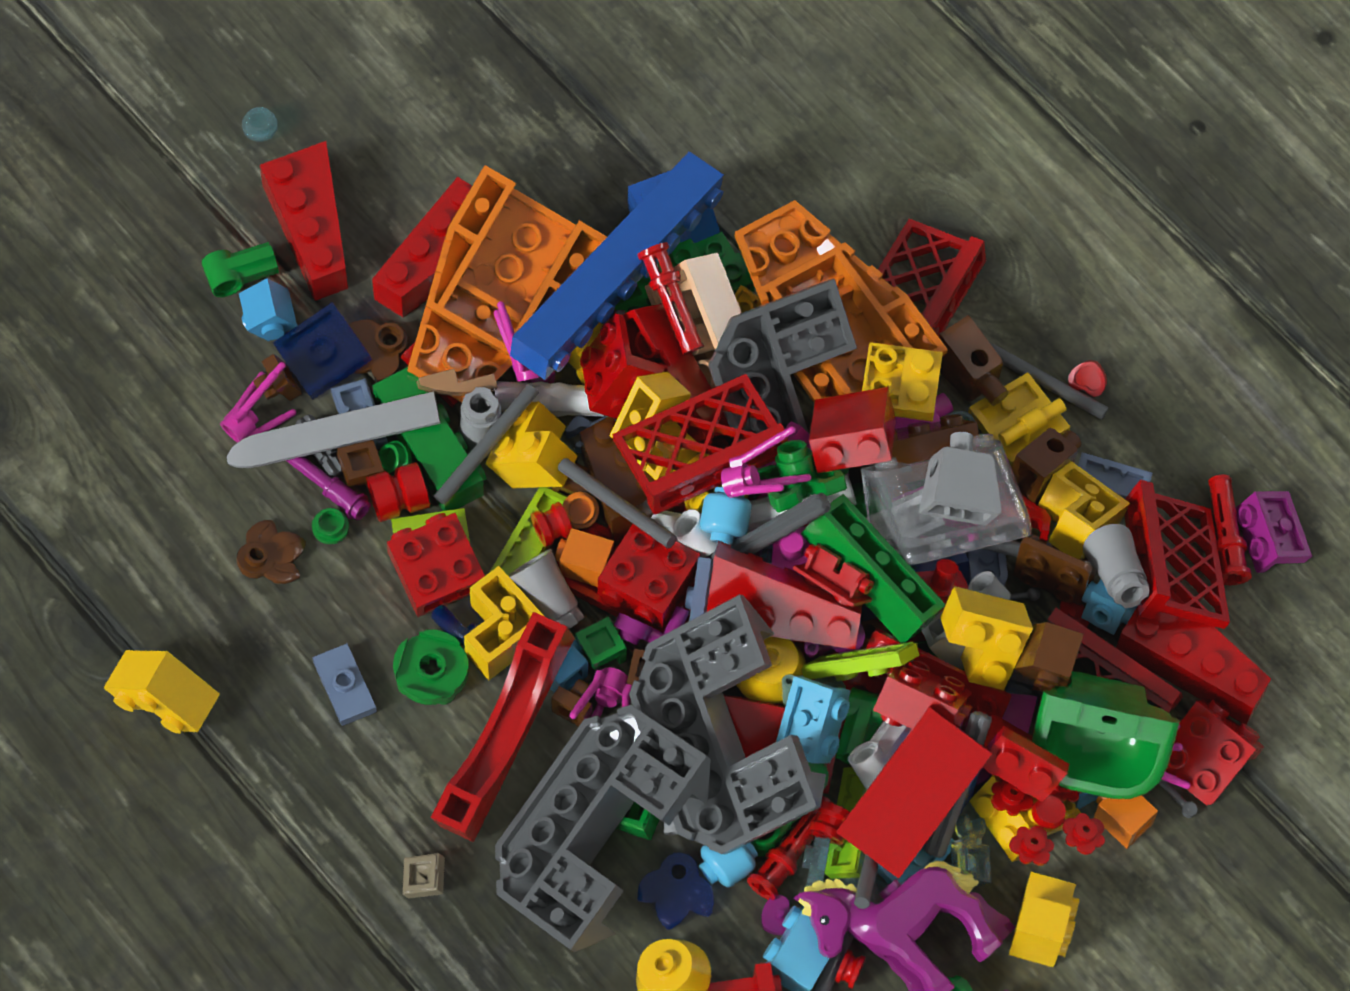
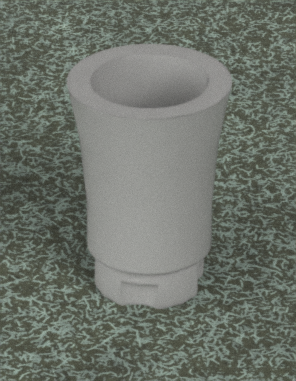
(478, 414)
(1117, 563)
(547, 589)

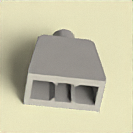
(961, 484)

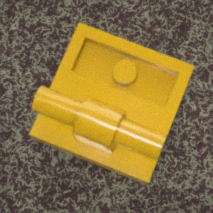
(908, 374)
(1020, 415)

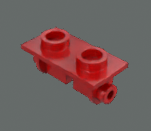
(820, 571)

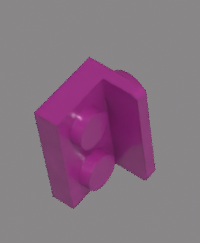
(1272, 530)

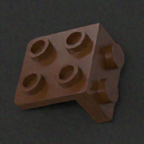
(1048, 568)

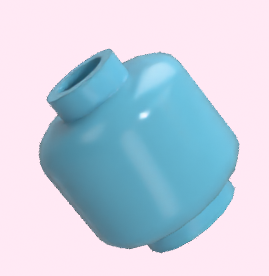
(725, 516)
(728, 868)

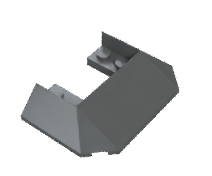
(779, 341)
(684, 694)
(577, 809)

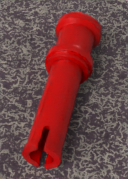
(660, 281)
(1229, 543)
(783, 859)

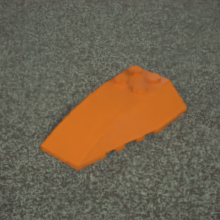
(796, 251)
(494, 252)

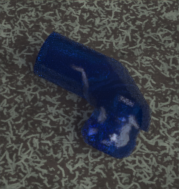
(449, 623)

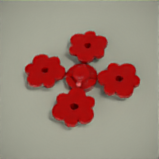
(1048, 815)

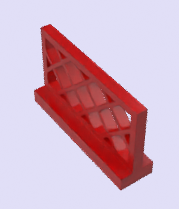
(954, 284)
(704, 474)
(1153, 552)
(1118, 664)

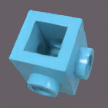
(1102, 609)

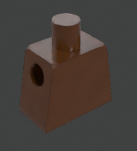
(972, 362)
(1044, 458)

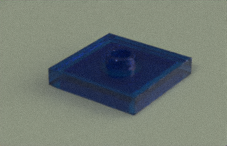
(322, 351)

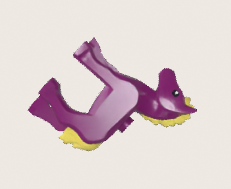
(902, 917)

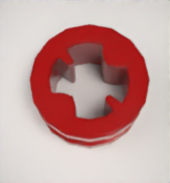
(850, 969)

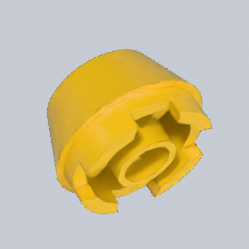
(767, 685)
(673, 967)

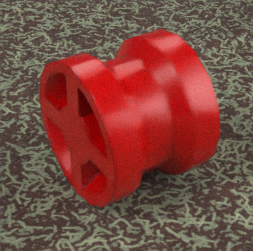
(551, 524)
(828, 821)

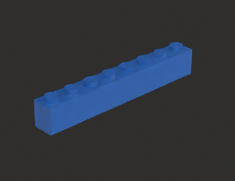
(614, 268)

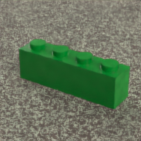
(432, 447)
(898, 592)

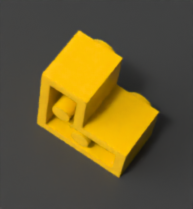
(649, 397)
(532, 450)
(1079, 507)
(505, 617)
(990, 630)
(163, 686)
(1045, 920)

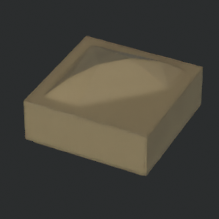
(423, 875)

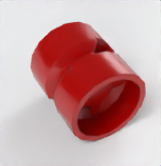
(398, 492)

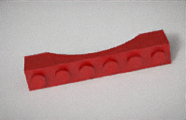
(525, 689)

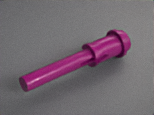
(347, 499)

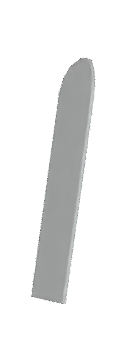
(335, 431)

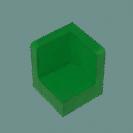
(601, 643)

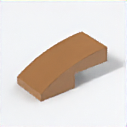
(447, 384)

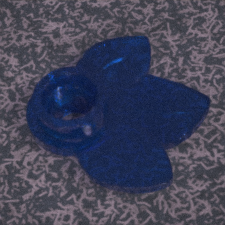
(676, 896)

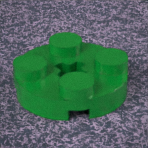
(440, 686)

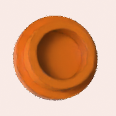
(581, 509)

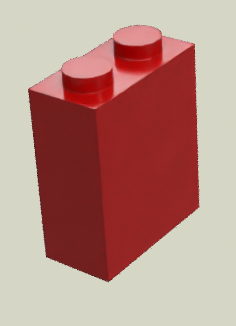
(852, 430)

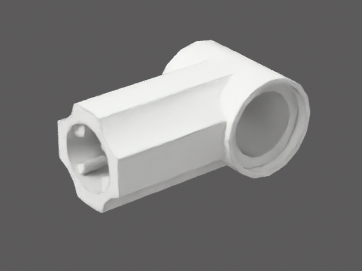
(688, 530)
(873, 755)

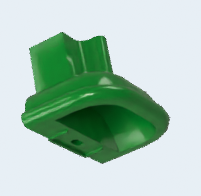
(1106, 735)

